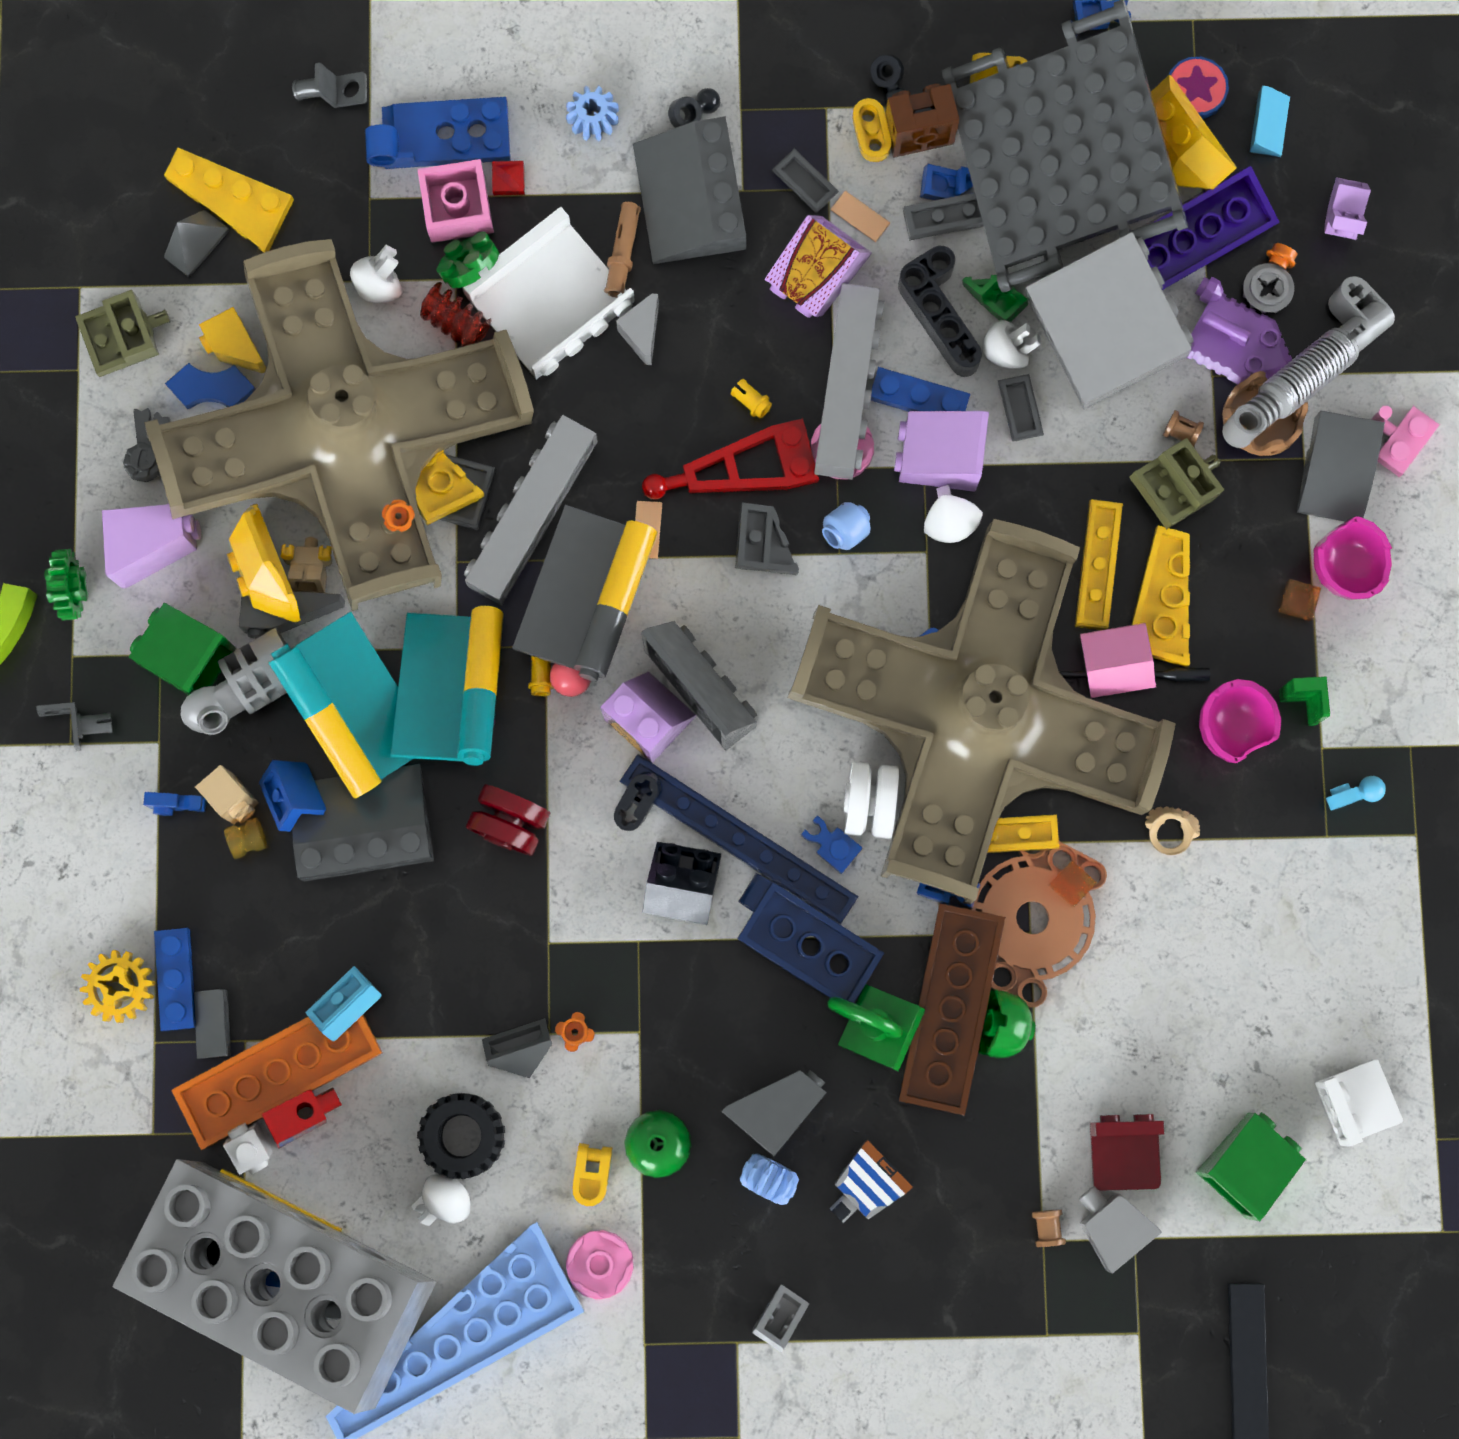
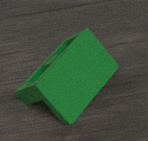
(1313, 691)

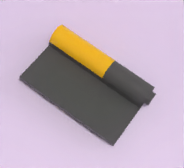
(585, 591)

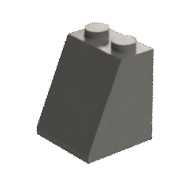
(778, 1109)

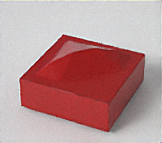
(508, 178)

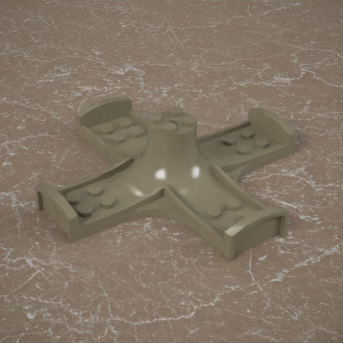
(339, 422)
(981, 711)

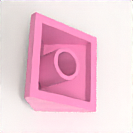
(1118, 660)

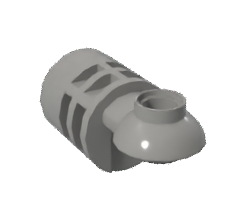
(247, 686)

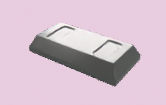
(805, 180)
(1020, 407)

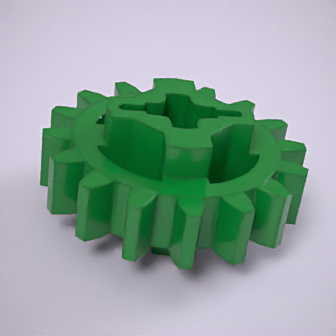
(66, 584)

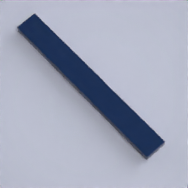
(745, 843)

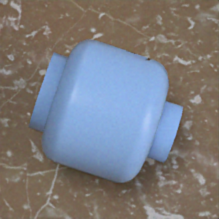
(846, 526)

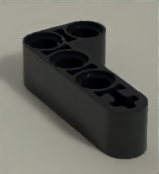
(946, 315)

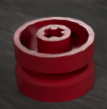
(509, 816)

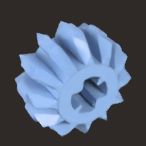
(592, 102)
(769, 1179)

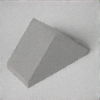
(639, 327)
(780, 1318)

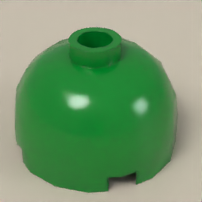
(1006, 1025)
(675, 1141)

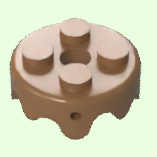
(1278, 435)

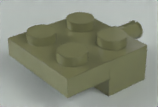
(119, 333)
(1178, 483)

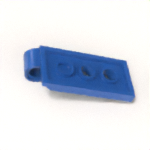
(411, 130)

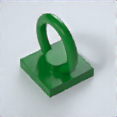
(878, 1025)

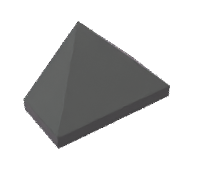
(193, 241)
(519, 1048)

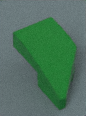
(1001, 305)

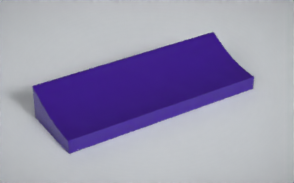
(1216, 224)

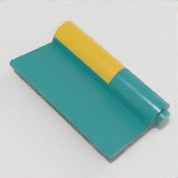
(448, 686)
(344, 700)

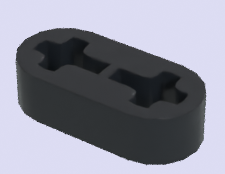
(631, 797)

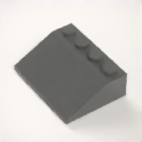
(690, 192)
(698, 682)
(366, 832)

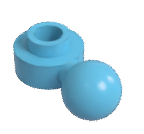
(1369, 789)

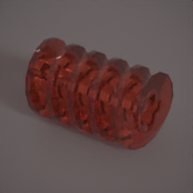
(452, 318)

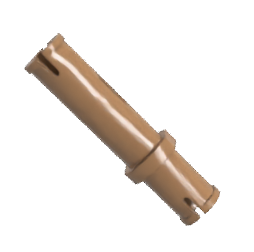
(620, 263)

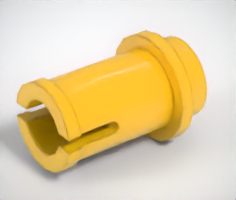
(753, 400)
(540, 677)

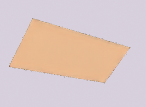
(860, 216)
(650, 514)

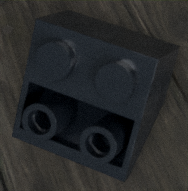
(681, 883)

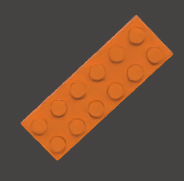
(270, 1075)

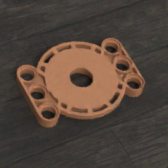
(1025, 952)

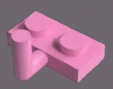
(1405, 439)

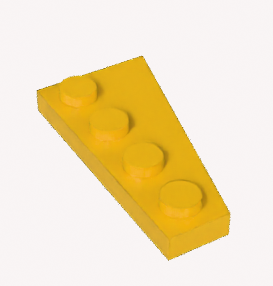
(240, 201)
(442, 491)
(1165, 596)

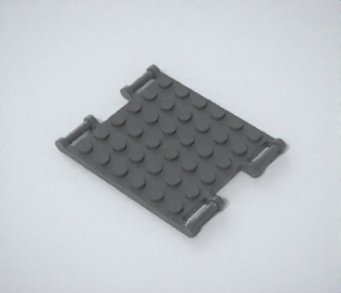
(1065, 147)

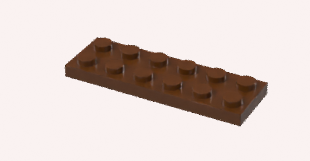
(955, 1008)

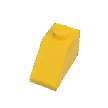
(230, 341)

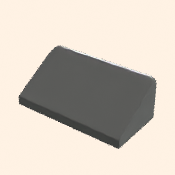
(212, 1023)

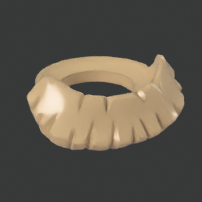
(1189, 825)

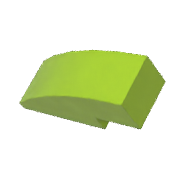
(15, 612)

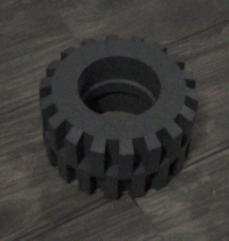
(432, 1130)

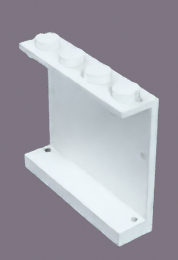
(548, 294)

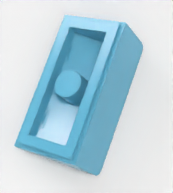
(1269, 122)
(343, 1004)

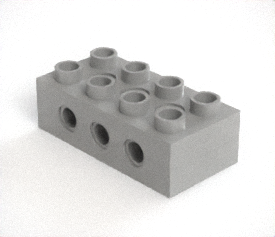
(314, 1265)

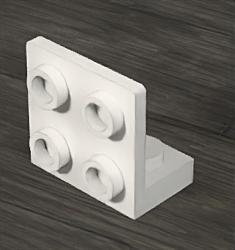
(1359, 1102)

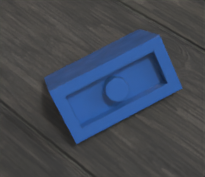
(290, 792)

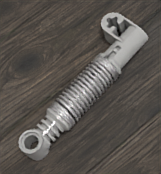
(1316, 364)

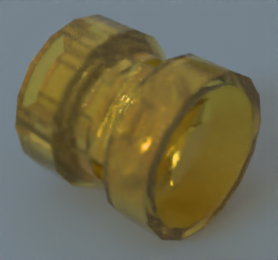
(245, 838)

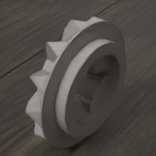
(1267, 274)

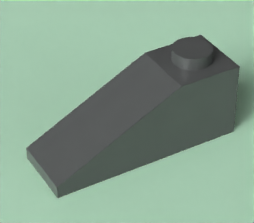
(310, 607)

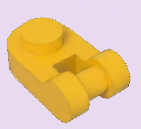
(591, 1187)

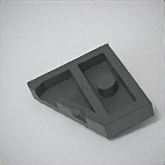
(762, 542)

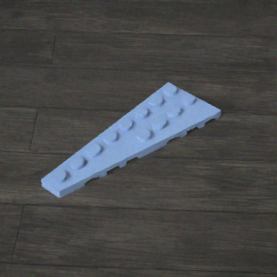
(493, 1315)

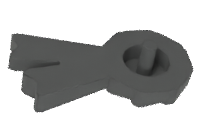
(140, 459)

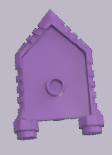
(1235, 338)

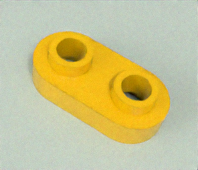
(871, 132)

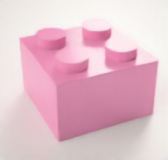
(455, 200)

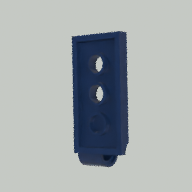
(782, 924)

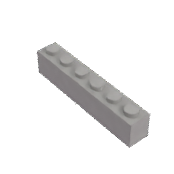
(847, 381)
(531, 509)

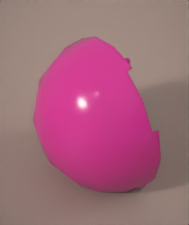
(1354, 559)
(1239, 719)

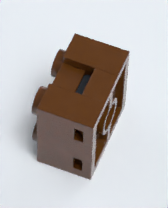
(922, 120)

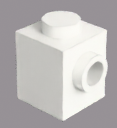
(248, 1148)

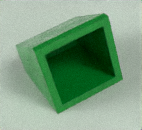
(180, 649)
(1252, 1166)

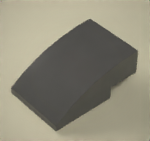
(1340, 466)

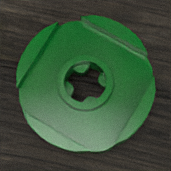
(466, 259)

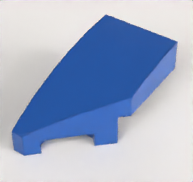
(944, 182)

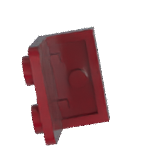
(1126, 1152)

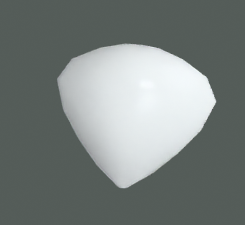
(375, 277)
(1006, 345)
(951, 517)
(442, 1199)

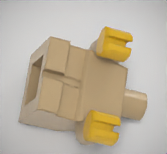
(307, 565)

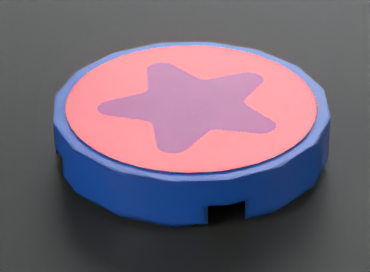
(1202, 83)

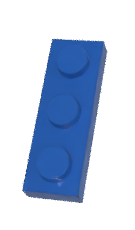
(915, 394)
(175, 979)

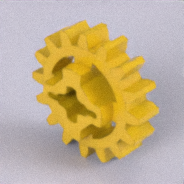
(112, 998)

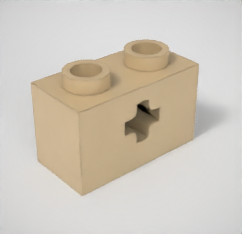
(227, 795)

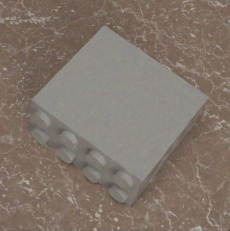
(1109, 319)

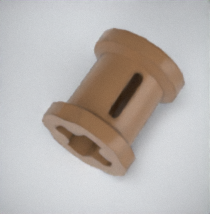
(1183, 428)
(1049, 1228)

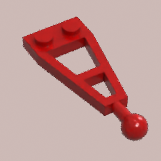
(792, 449)

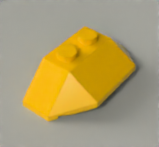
(1191, 146)
(260, 567)

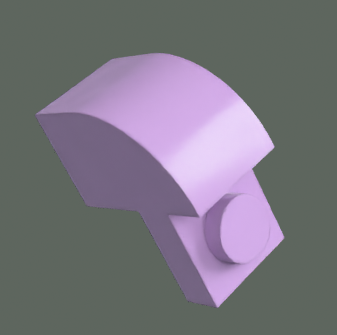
(1347, 209)

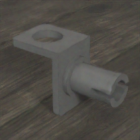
(331, 87)
(80, 724)

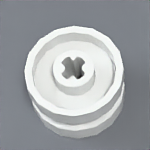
(871, 800)

